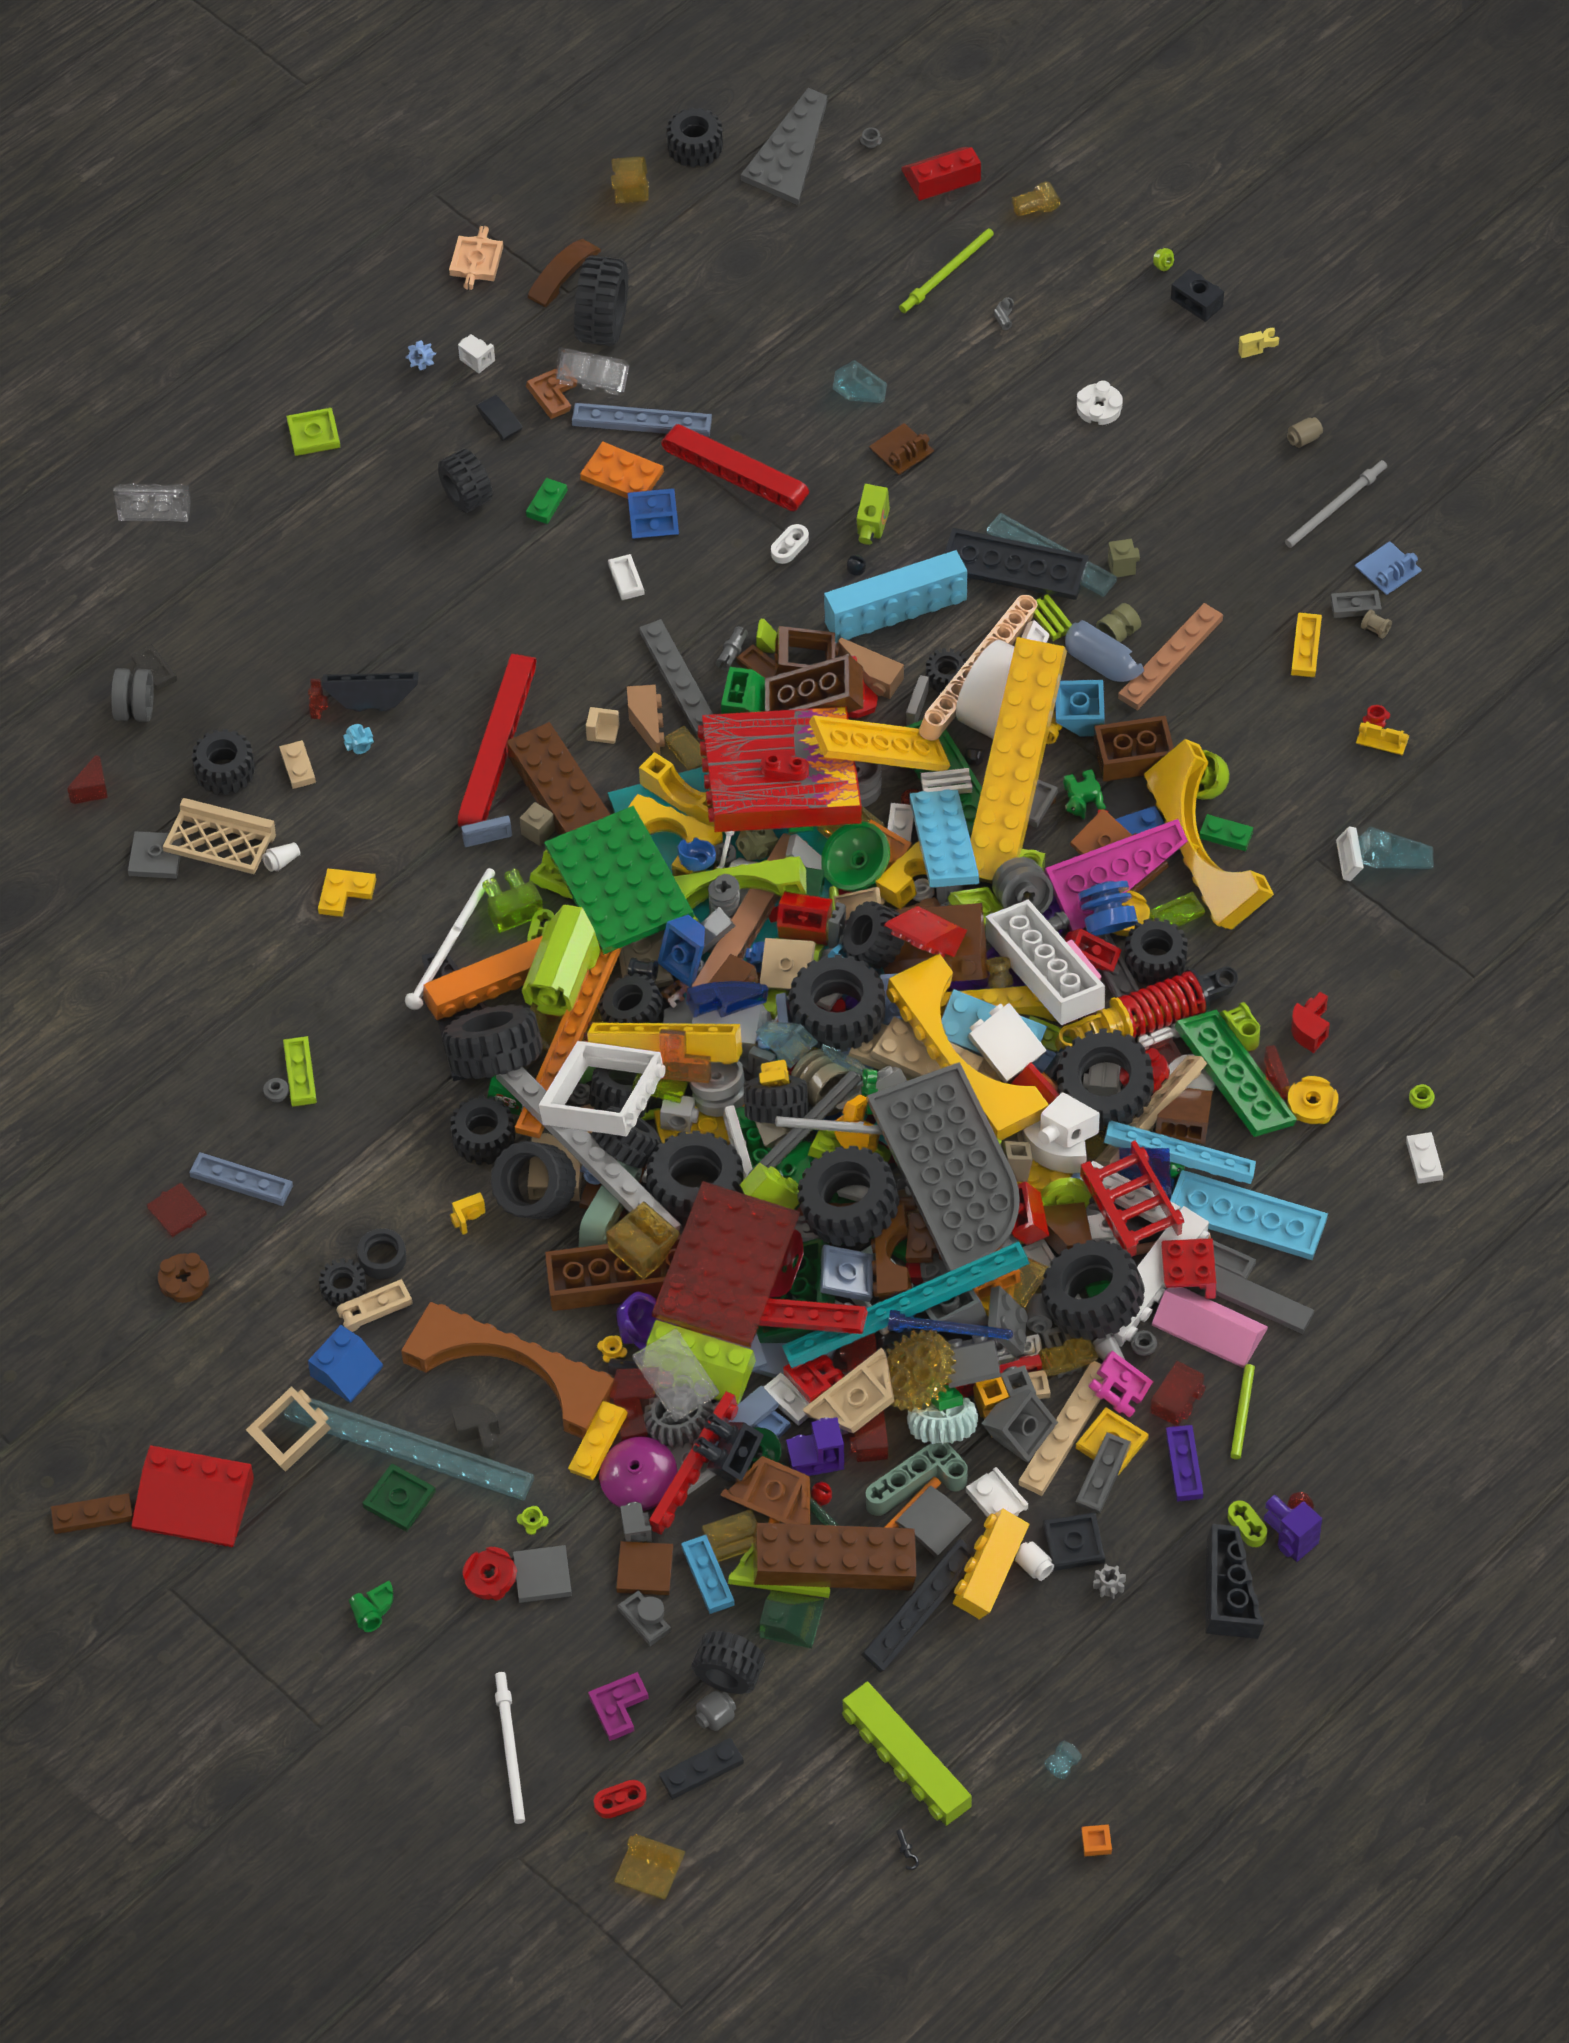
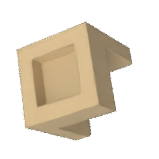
(602, 725)

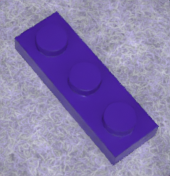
(1184, 1463)

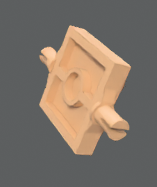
(476, 258)

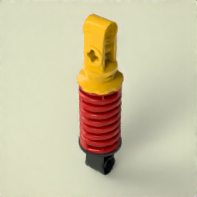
(1155, 1005)

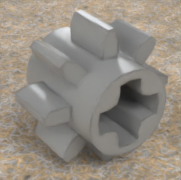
(1109, 1581)

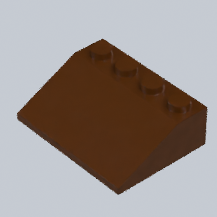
(972, 954)

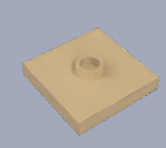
(783, 960)

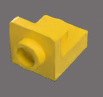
(774, 1073)
(465, 1209)

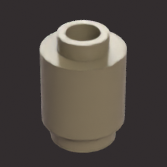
(1304, 432)

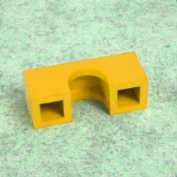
(897, 882)

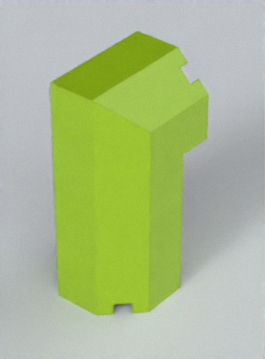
(561, 961)

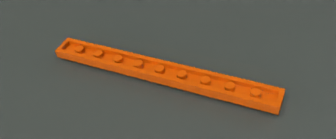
(569, 1032)

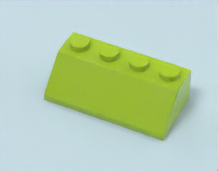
(724, 1362)

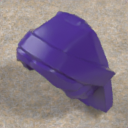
(636, 1319)

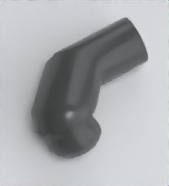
(1002, 312)

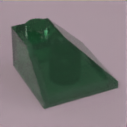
(791, 1618)

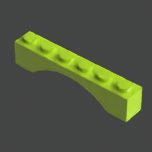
(771, 876)

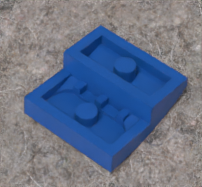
(653, 513)

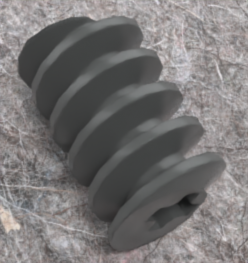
(725, 894)

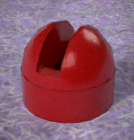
(819, 1495)

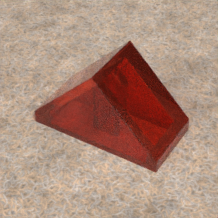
(89, 783)

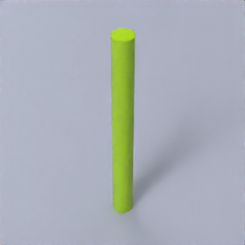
(1242, 1411)

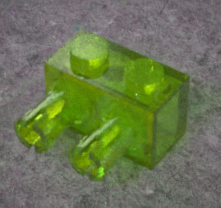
(514, 905)

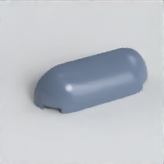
(1101, 652)

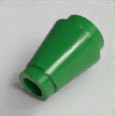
(365, 1613)

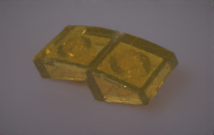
(1068, 1357)

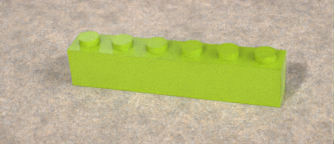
(906, 1754)

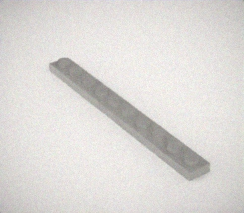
(584, 1148)

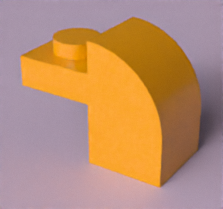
(854, 1112)
(988, 1394)

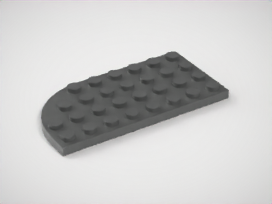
(950, 1163)

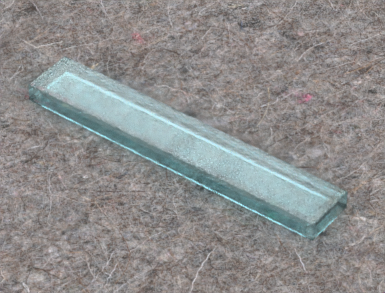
(1095, 578)

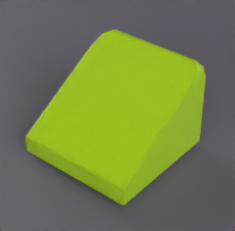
(765, 637)

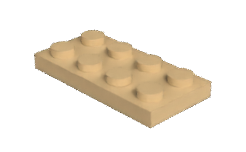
(903, 1050)

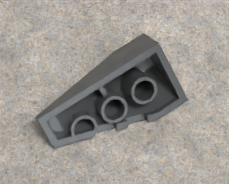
(960, 1309)

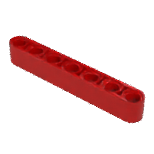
(735, 467)

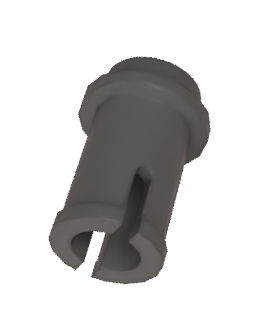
(1059, 921)

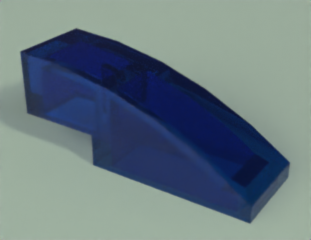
(725, 997)

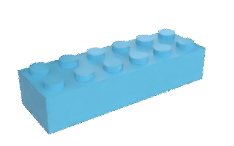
(896, 596)

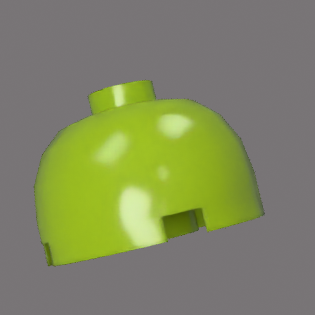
(1214, 778)

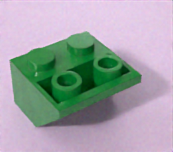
(743, 692)

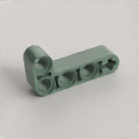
(602, 1214)
(883, 1496)

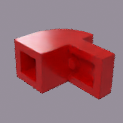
(1307, 1024)

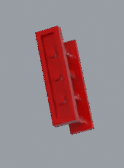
(1116, 1218)

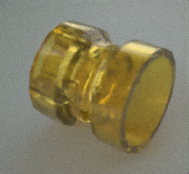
(999, 972)

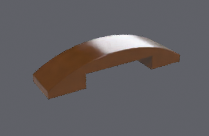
(559, 270)

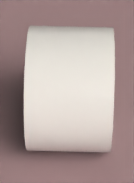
(984, 688)

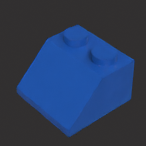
(344, 1364)

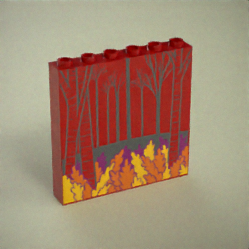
(750, 801)

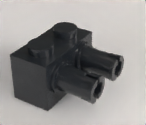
(734, 1451)

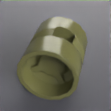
(1120, 623)

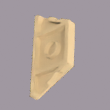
(857, 1395)

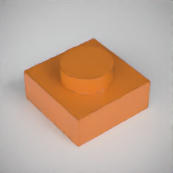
(1096, 1840)

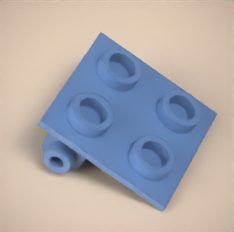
(1389, 567)

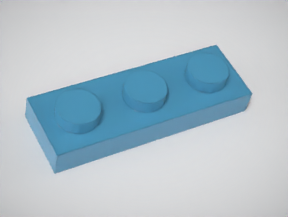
(707, 1574)

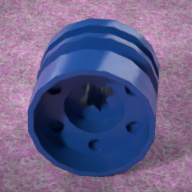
(1108, 910)

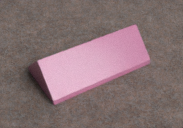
(1208, 1325)

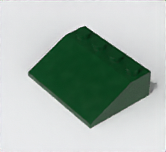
(804, 1288)

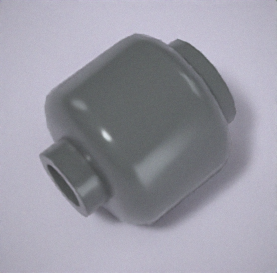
(715, 1710)

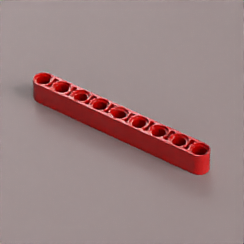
(494, 748)

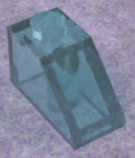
(859, 384)

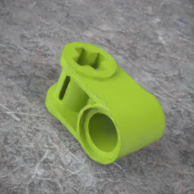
(1243, 1025)

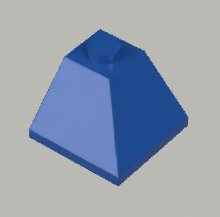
(682, 948)

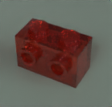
(1177, 1394)

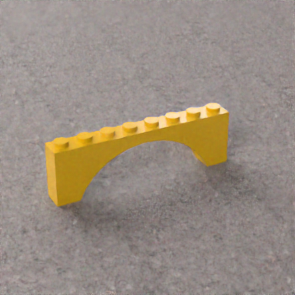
(1175, 787)
(919, 997)

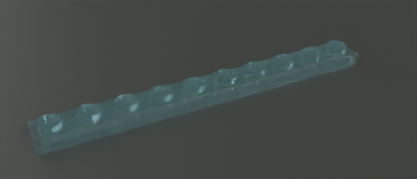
(417, 1449)

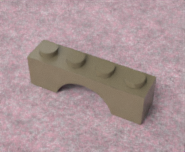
(1018, 1155)

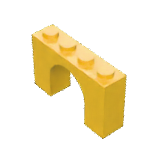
(662, 818)

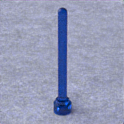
(899, 1321)

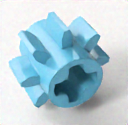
(358, 739)

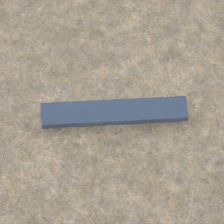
(638, 419)

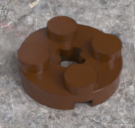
(183, 1264)

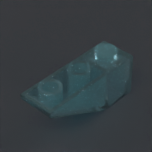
(1389, 850)

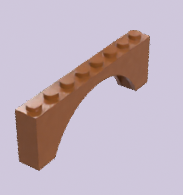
(450, 1335)

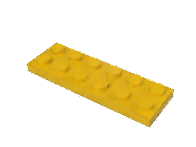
(877, 744)

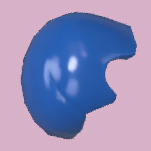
(696, 854)

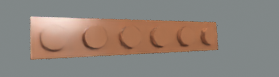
(1171, 656)

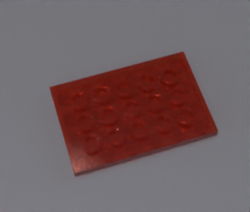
(726, 1264)

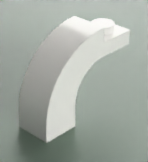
(1054, 1155)

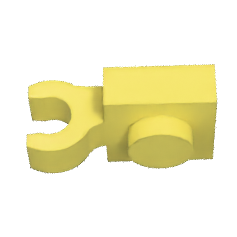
(1255, 342)

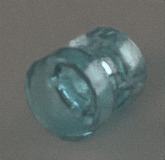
(1062, 1760)

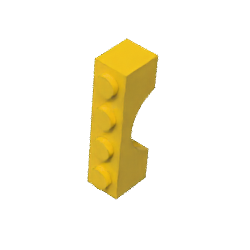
(663, 780)

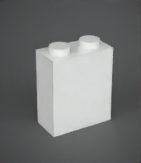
(1006, 1042)

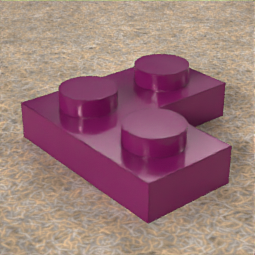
(611, 1704)

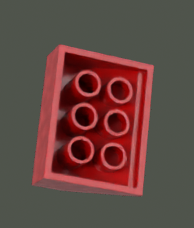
(192, 1496)

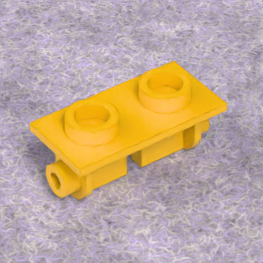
(1382, 739)

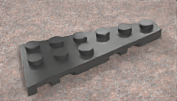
(787, 154)

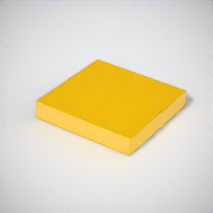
(1114, 1424)

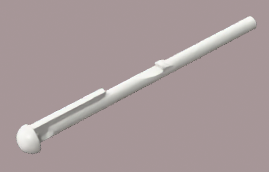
(414, 1000)

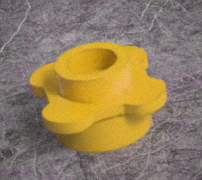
(612, 1342)

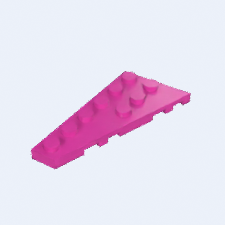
(1120, 861)

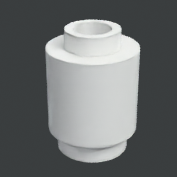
(1034, 1561)

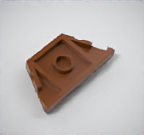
(774, 1492)

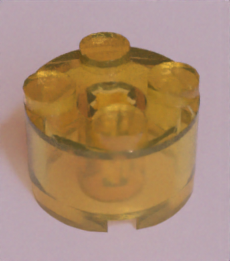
(630, 179)

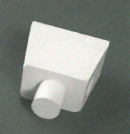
(1068, 1122)

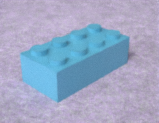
(966, 1010)

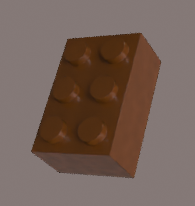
(1131, 746)

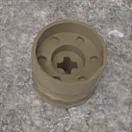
(819, 1075)

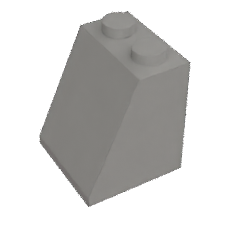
(749, 1020)

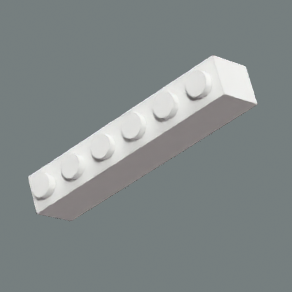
(1152, 1270)

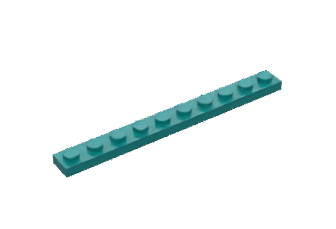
(912, 1302)

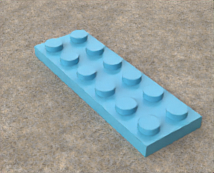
(944, 838)
(1251, 1214)

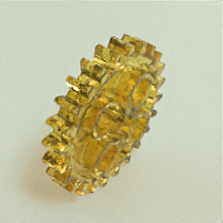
(919, 1369)

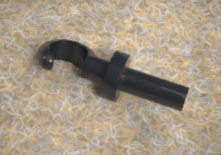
(906, 1848)

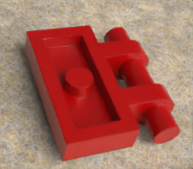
(809, 1379)

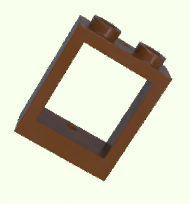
(801, 639)

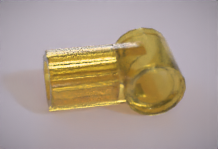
(1042, 197)

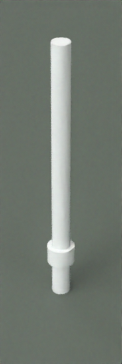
(504, 1700)

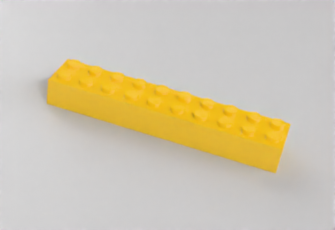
(1016, 754)

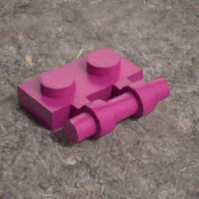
(1123, 1377)

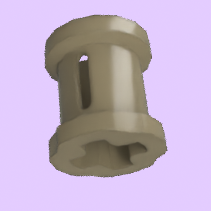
(1376, 624)

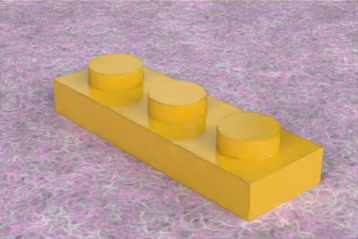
(1306, 645)
(597, 1440)

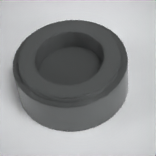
(650, 1610)

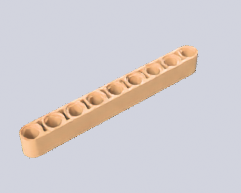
(1007, 629)

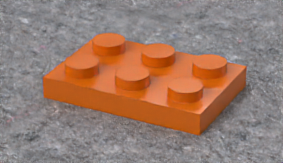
(620, 471)

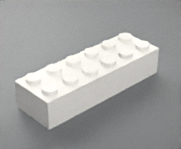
(1045, 962)

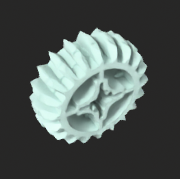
(943, 1425)

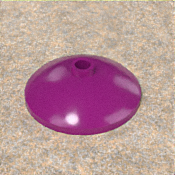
(644, 1484)

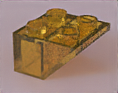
(642, 1239)

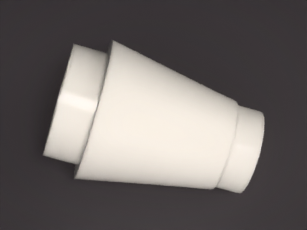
(280, 856)

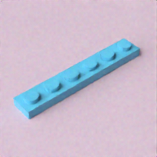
(1183, 1152)

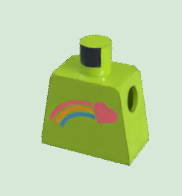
(872, 513)

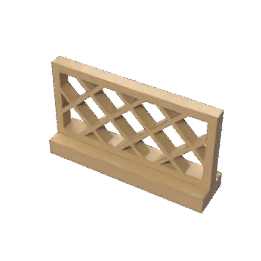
(226, 822)

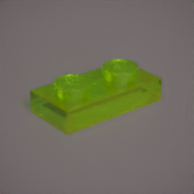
(1179, 910)

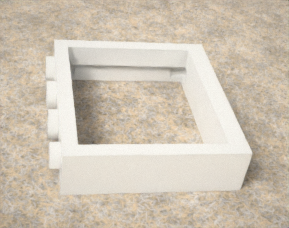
(586, 1054)

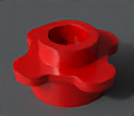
(1376, 715)

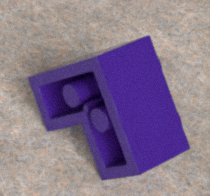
(817, 1452)

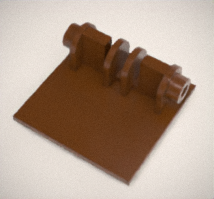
(902, 448)

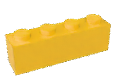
(990, 1563)

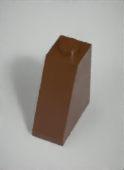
(1186, 1116)
(1066, 1225)

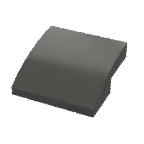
(934, 1520)

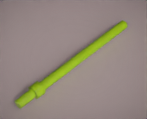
(918, 294)

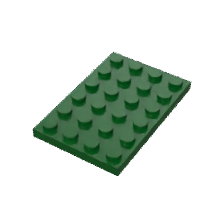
(618, 879)

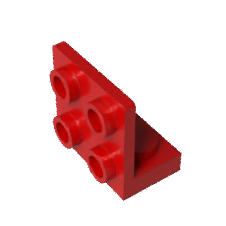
(1189, 1264)

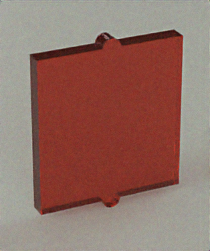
(176, 1209)

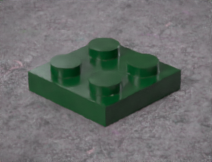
(399, 1497)

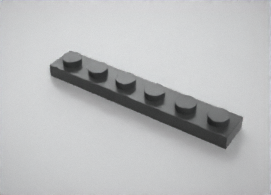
(675, 673)

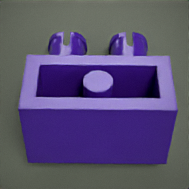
(1297, 1528)

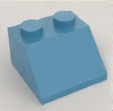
(1080, 706)

